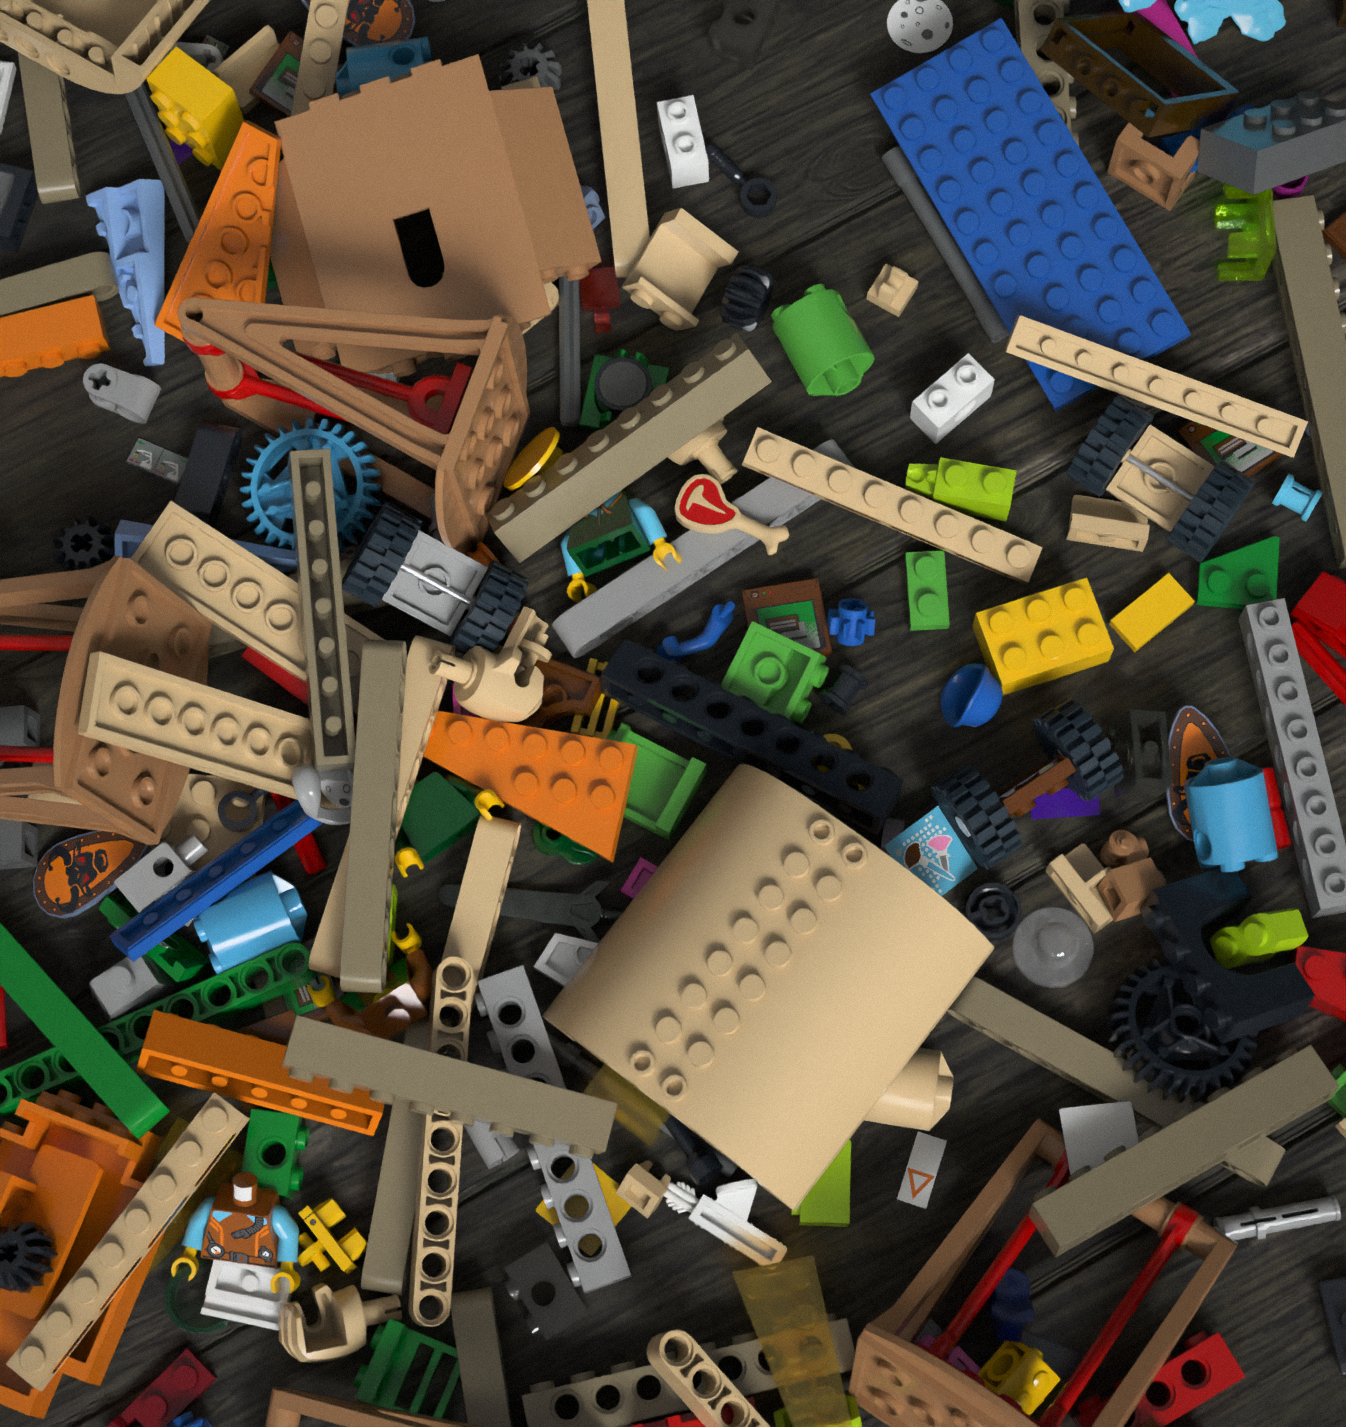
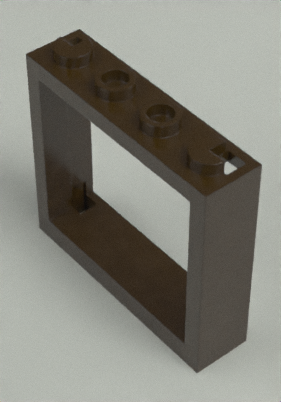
(1077, 46)

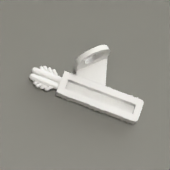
(728, 1218)

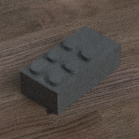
(1275, 143)

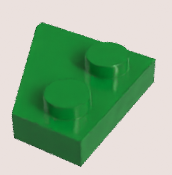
(1240, 576)

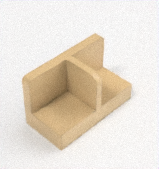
(1078, 878)

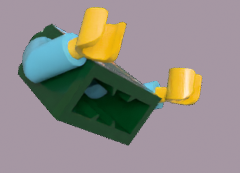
(610, 536)

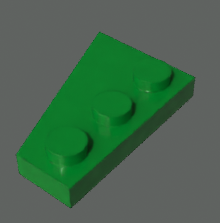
(173, 954)

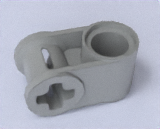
(126, 395)

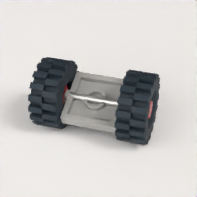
(434, 581)

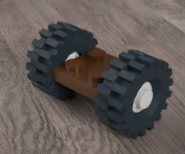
(1077, 758)

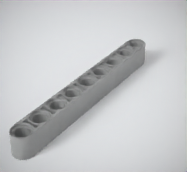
(649, 585)

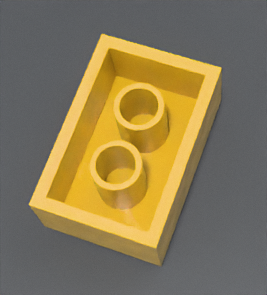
(196, 107)
(1043, 636)

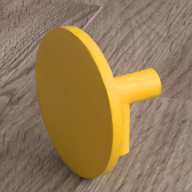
(534, 458)

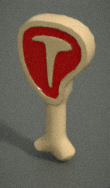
(704, 509)

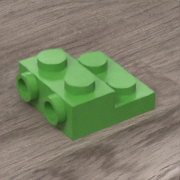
(775, 672)

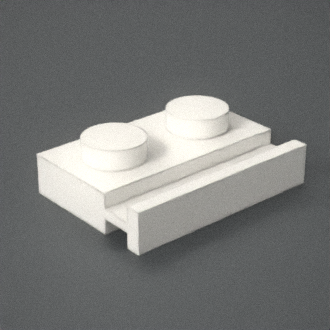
(244, 1294)

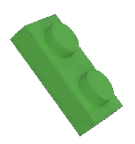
(927, 590)

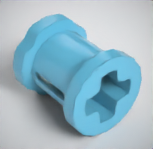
(1297, 497)

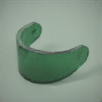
(170, 1303)

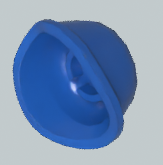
(971, 696)

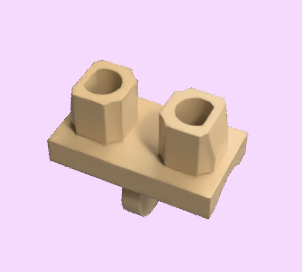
(529, 636)

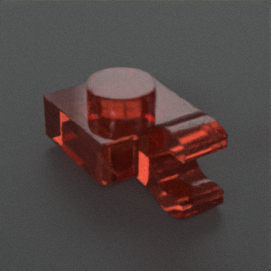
(600, 293)

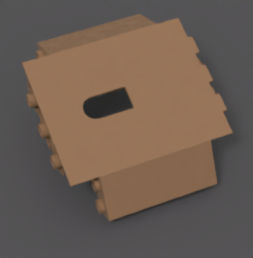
(442, 142)

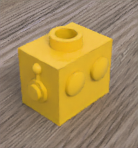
(1019, 1374)

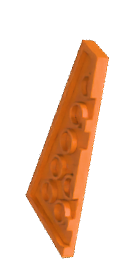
(234, 234)
(550, 775)

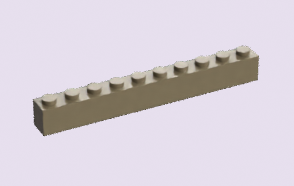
(1317, 347)

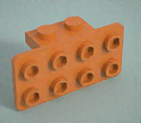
(55, 1198)

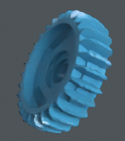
(272, 497)

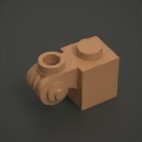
(1132, 874)

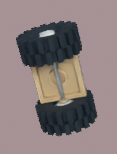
(1160, 478)

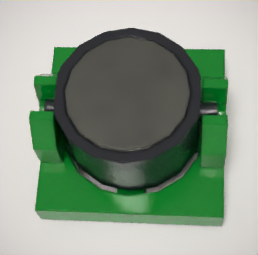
(617, 386)

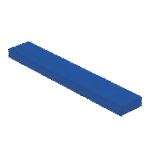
(213, 881)

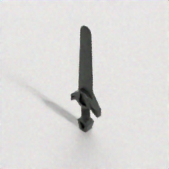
(557, 908)

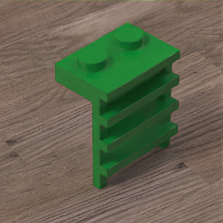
(391, 1363)

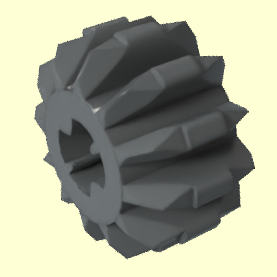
(531, 62)

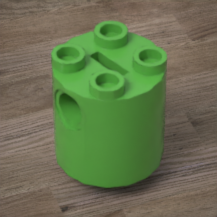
(823, 342)

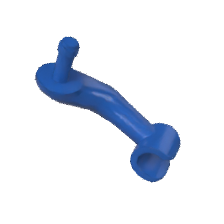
(717, 623)

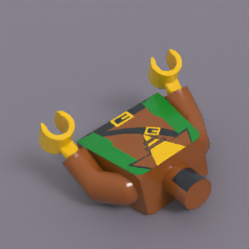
(387, 1012)

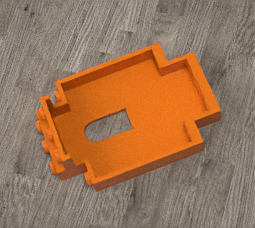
(126, 1164)

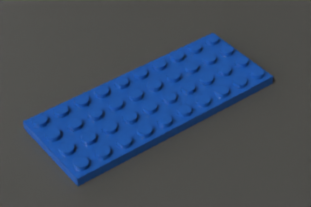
(1026, 203)

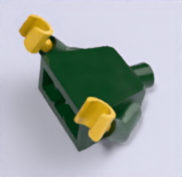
(438, 817)

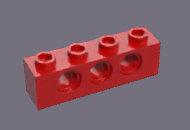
(1217, 1369)

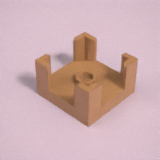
(1151, 169)

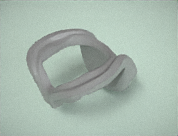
(307, 787)

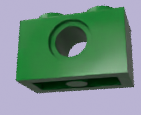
(273, 1129)

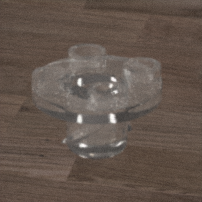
(1052, 947)

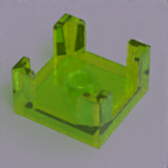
(1257, 237)

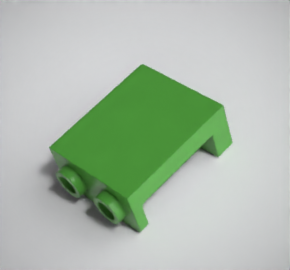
(660, 784)

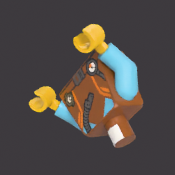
(245, 1228)

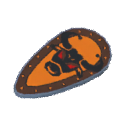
(377, 21)
(1191, 744)
(83, 871)

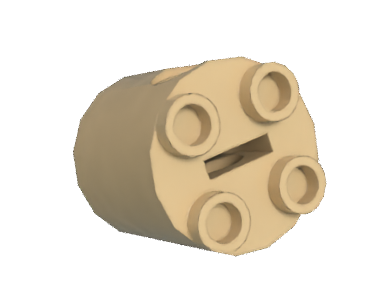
(917, 1094)

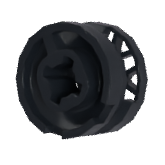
(994, 911)

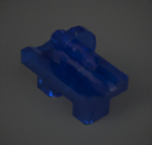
(1011, 1305)

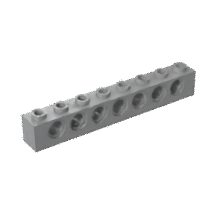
(1296, 755)
(610, 1265)

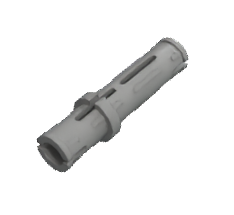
(1322, 1210)

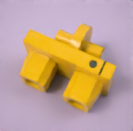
(320, 1222)

